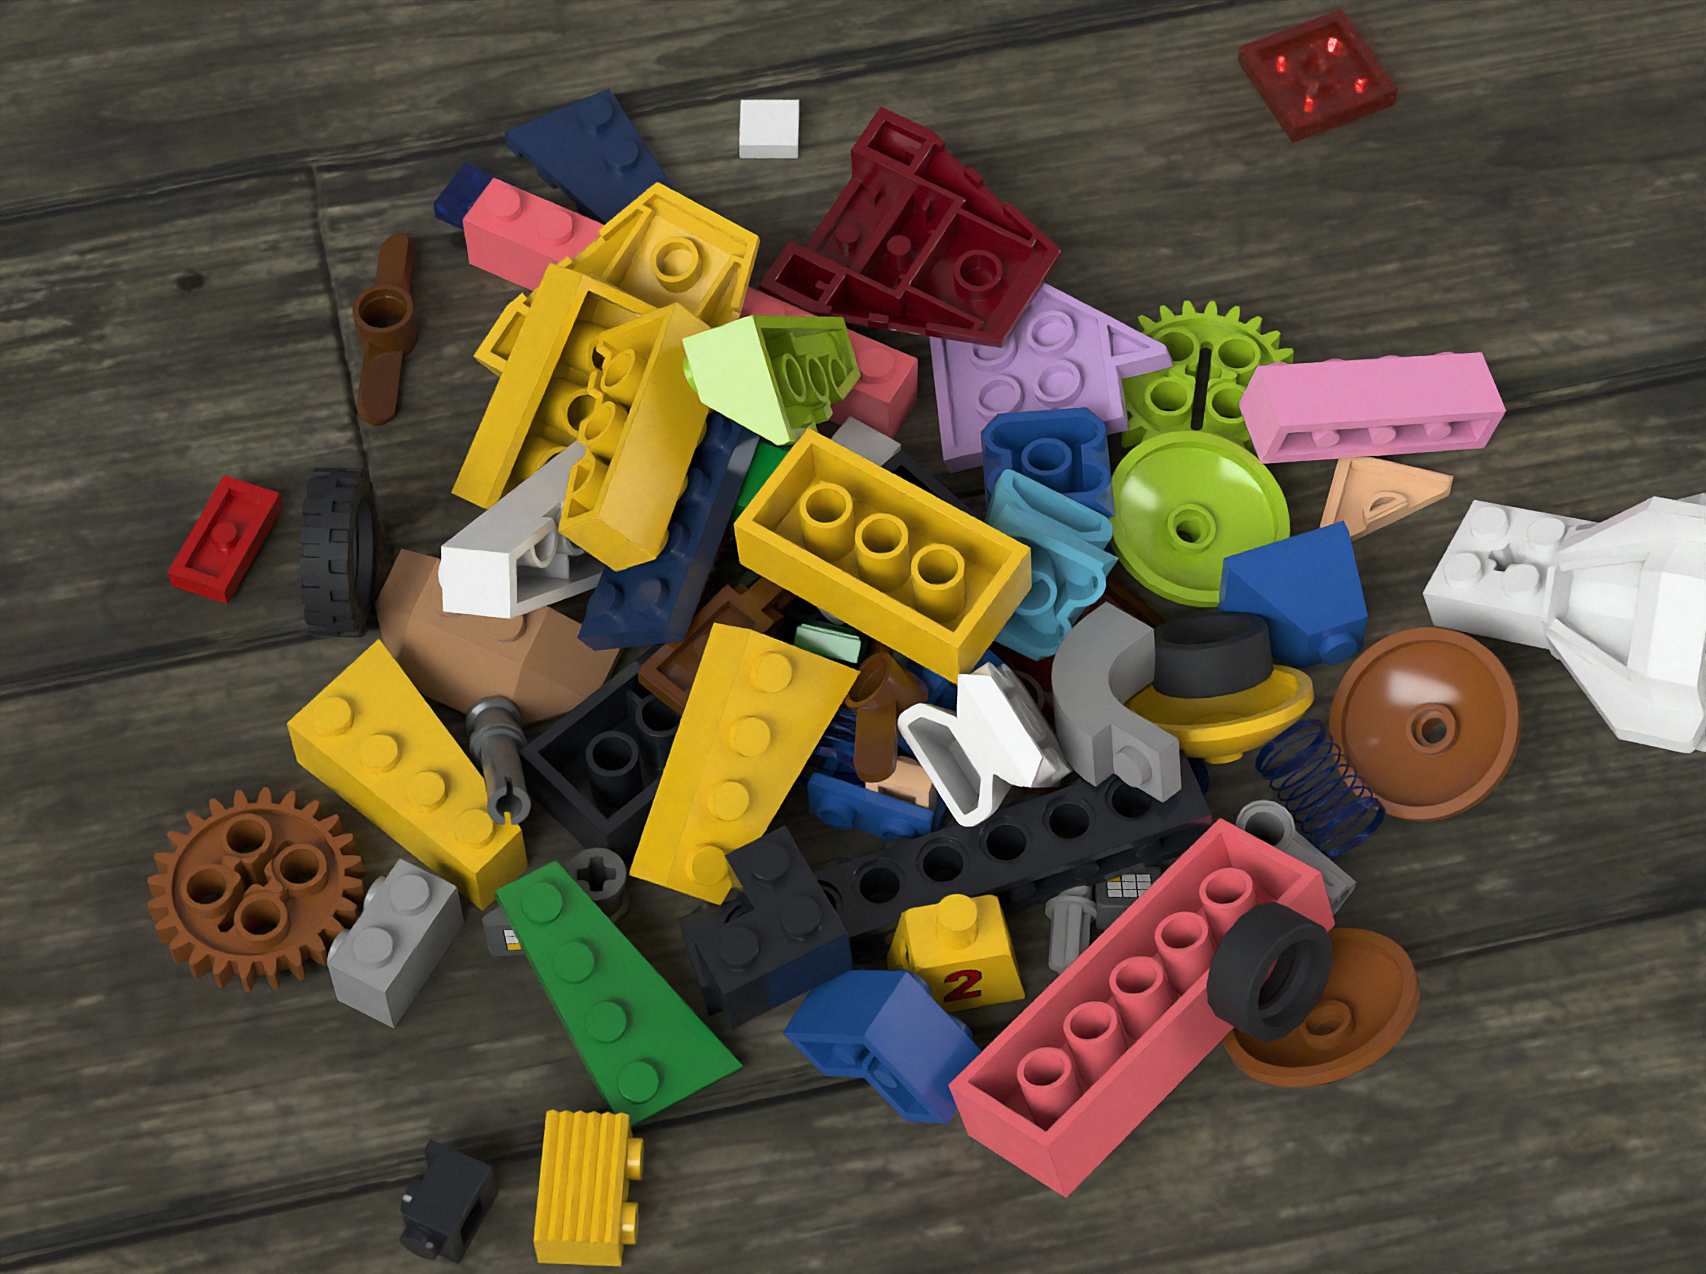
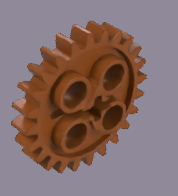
(256, 889)

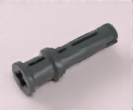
(494, 747)

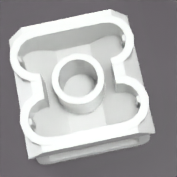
(984, 745)

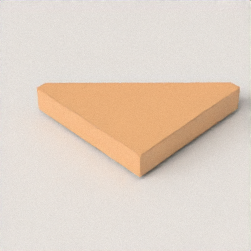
(1377, 492)

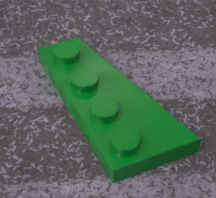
(618, 1011)

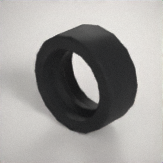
(1211, 654)
(1245, 959)

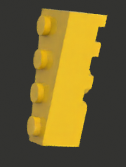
(635, 440)
(735, 755)
(404, 772)

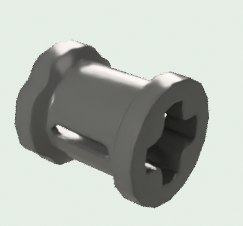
(603, 869)

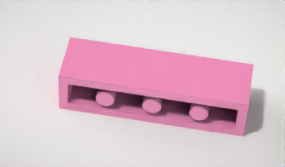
(1371, 407)

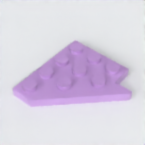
(1053, 359)

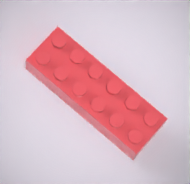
(1126, 1013)

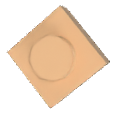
(908, 784)

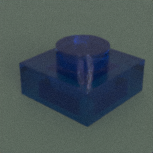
(462, 194)

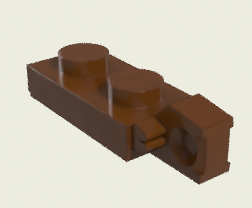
(674, 666)

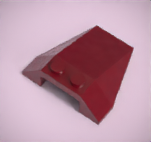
(916, 245)

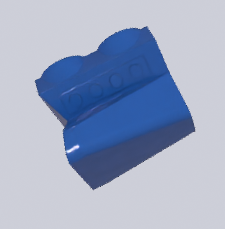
(1055, 449)

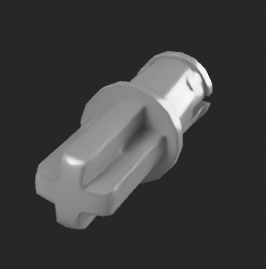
(1070, 926)

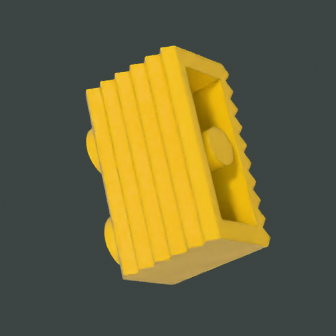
(585, 1188)

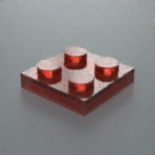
(1317, 75)

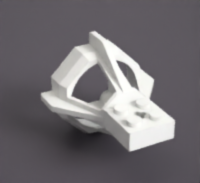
(1604, 597)

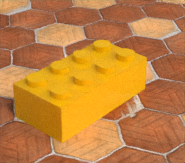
(883, 555)

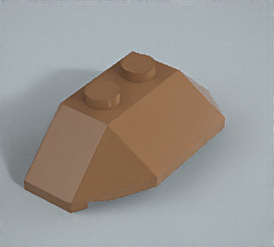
(473, 657)

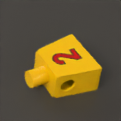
(959, 951)

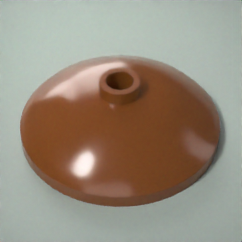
(1395, 700)
(1354, 1024)

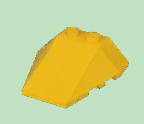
(657, 252)

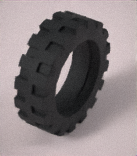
(338, 552)

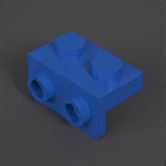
(848, 805)

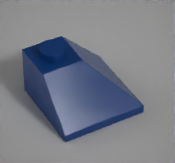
(1305, 594)

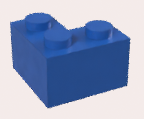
(888, 1033)

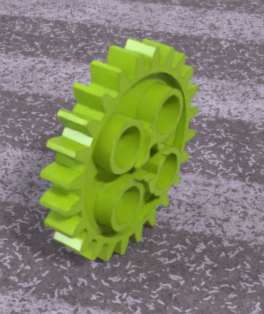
(1174, 387)

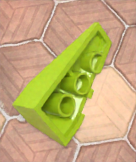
(773, 372)

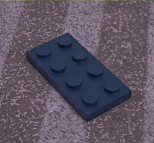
(659, 597)

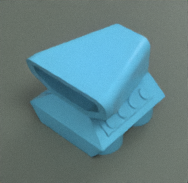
(1065, 560)

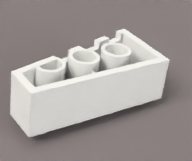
(514, 555)

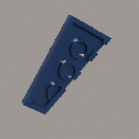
(589, 155)

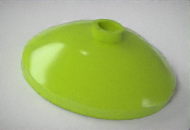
(1195, 487)

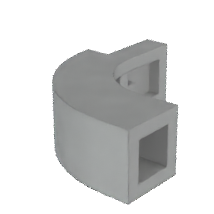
(1092, 675)

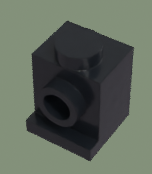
(446, 1204)

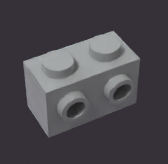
(395, 942)

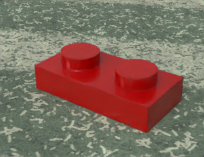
(225, 539)

